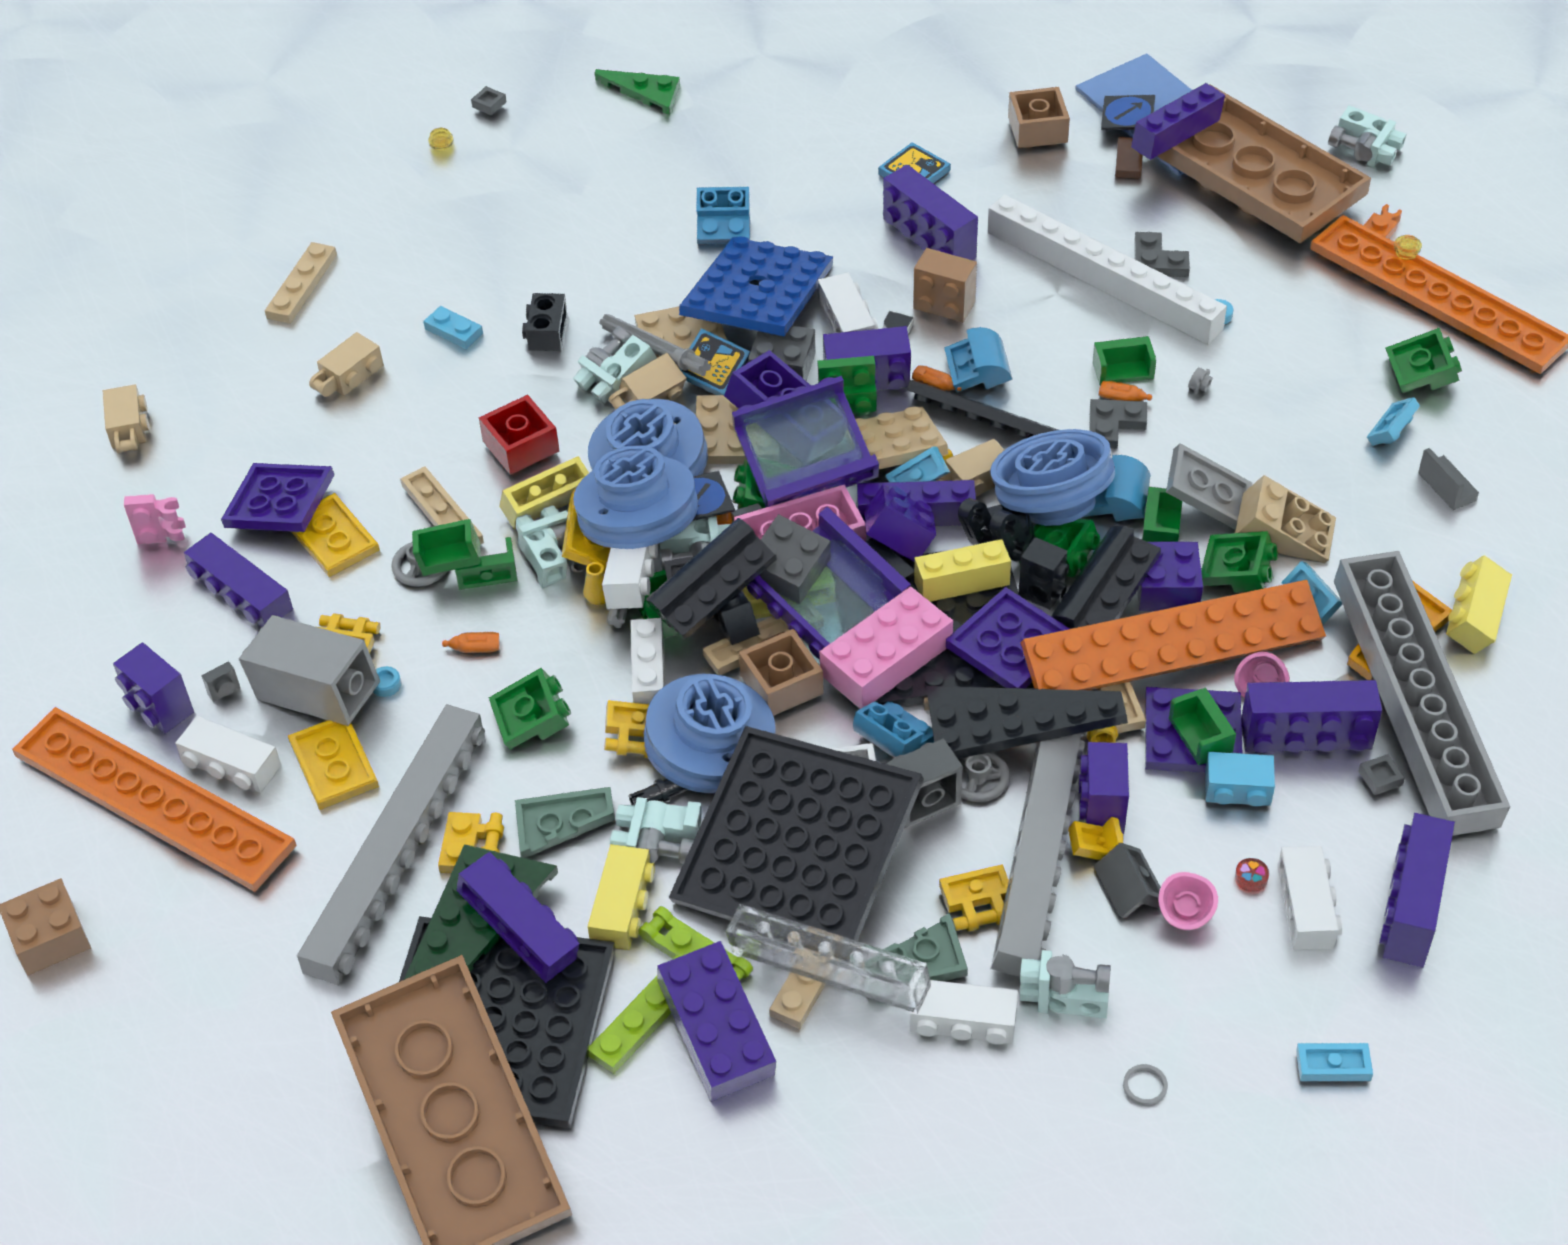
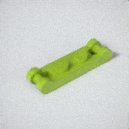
(683, 940)

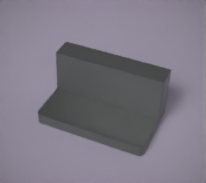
(1446, 480)
(1128, 879)

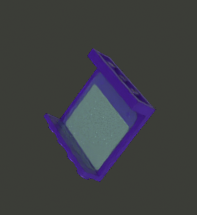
(804, 442)
(844, 594)

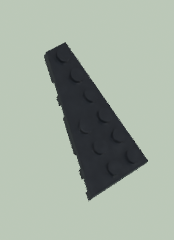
(1004, 718)

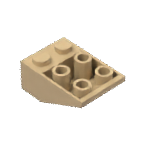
(1291, 520)

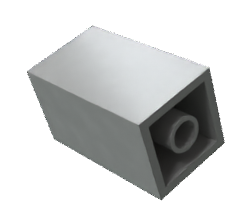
(310, 670)

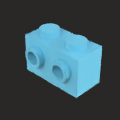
(1239, 778)

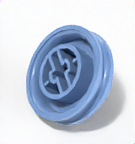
(652, 425)
(1054, 475)
(635, 499)
(697, 725)

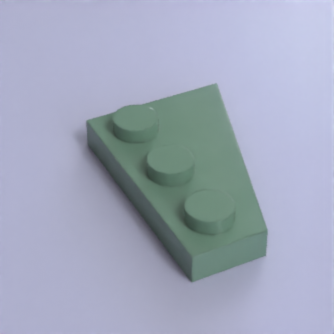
(559, 817)
(936, 947)

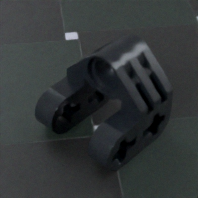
(996, 524)

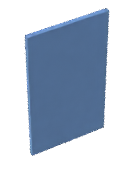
(1136, 77)

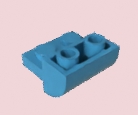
(722, 214)
(978, 360)
(1127, 492)
(892, 728)

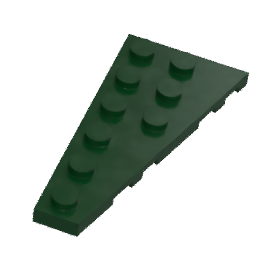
(457, 926)

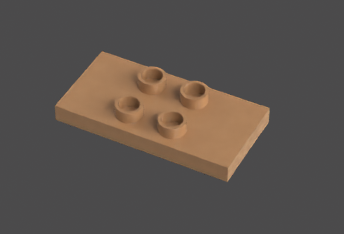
(1269, 171)
(450, 1111)

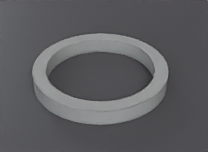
(1145, 1067)

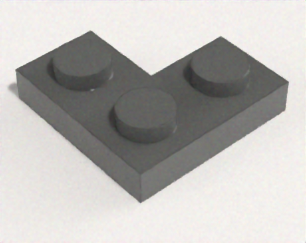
(1149, 252)
(1110, 415)

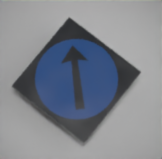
(1125, 110)
(712, 496)

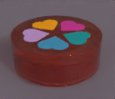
(1251, 874)

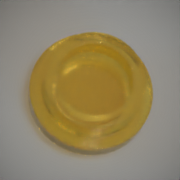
(440, 139)
(1407, 246)

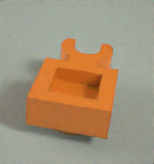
(1385, 223)

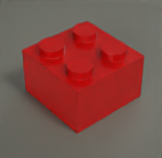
(519, 434)

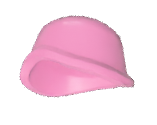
(1260, 668)
(1187, 900)

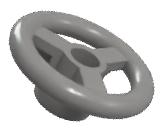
(411, 577)
(980, 770)

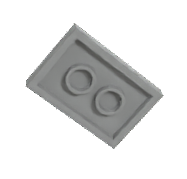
(1206, 485)

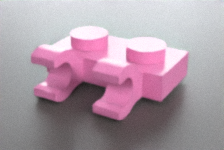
(146, 519)

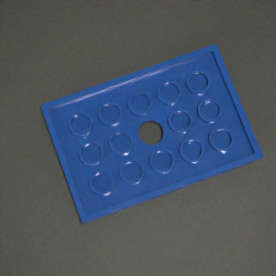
(785, 286)

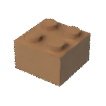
(1038, 117)
(944, 285)
(782, 671)
(44, 927)

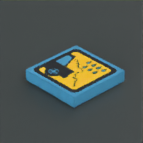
(919, 159)
(722, 356)

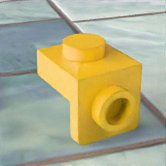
(1095, 840)

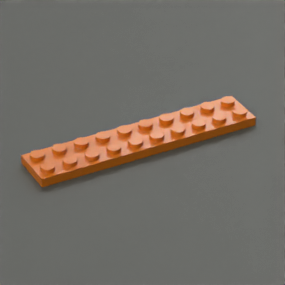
(1442, 294)
(1174, 639)
(155, 798)

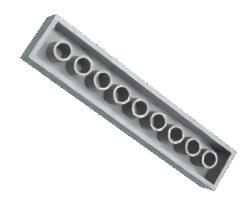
(1420, 693)

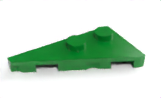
(643, 87)

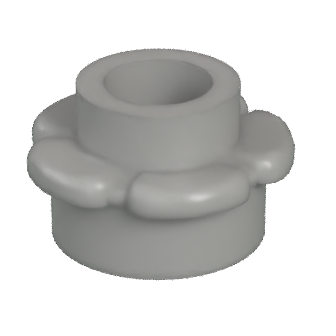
(1200, 380)

